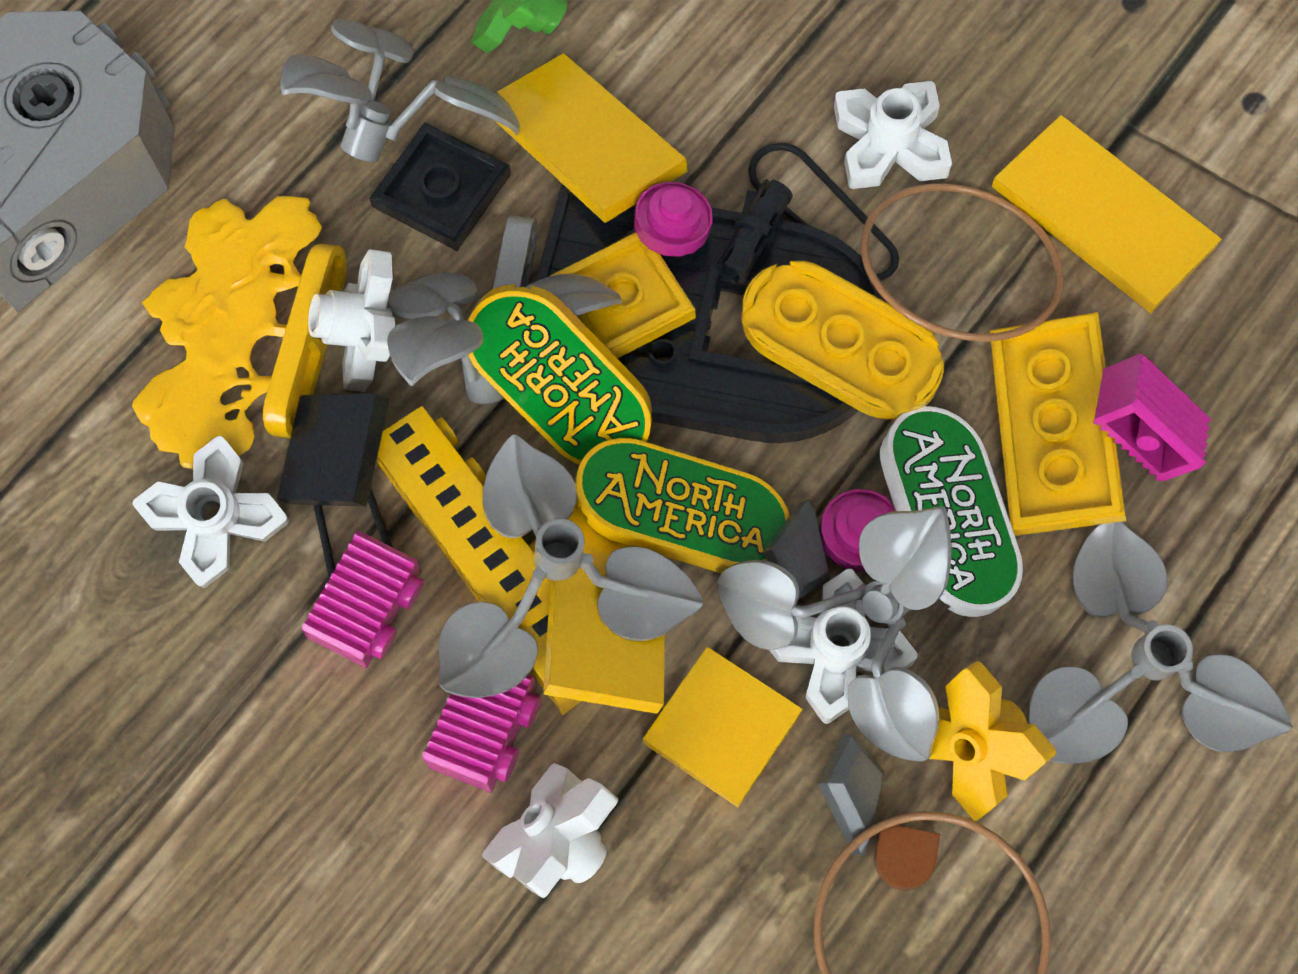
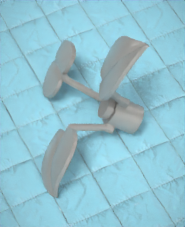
(368, 119)
(431, 342)
(531, 491)
(910, 570)
(1228, 699)

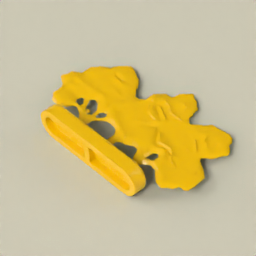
(223, 314)

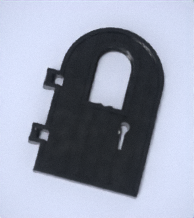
(704, 387)

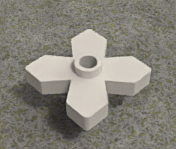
(892, 132)
(357, 320)
(214, 481)
(835, 664)
(554, 833)

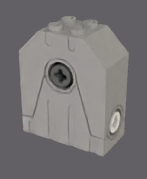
(77, 145)

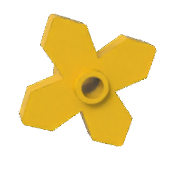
(986, 741)

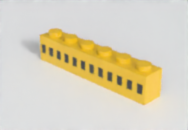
(449, 504)

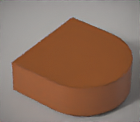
(906, 856)

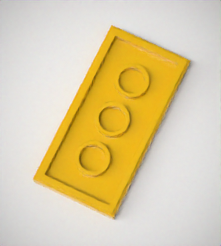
(588, 138)
(1106, 213)
(1054, 456)
(582, 652)

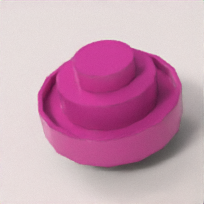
(673, 219)
(845, 521)

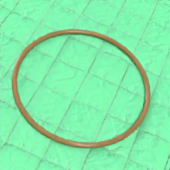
(940, 329)
(933, 816)

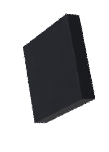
(440, 186)
(333, 449)

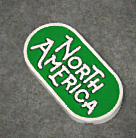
(941, 462)

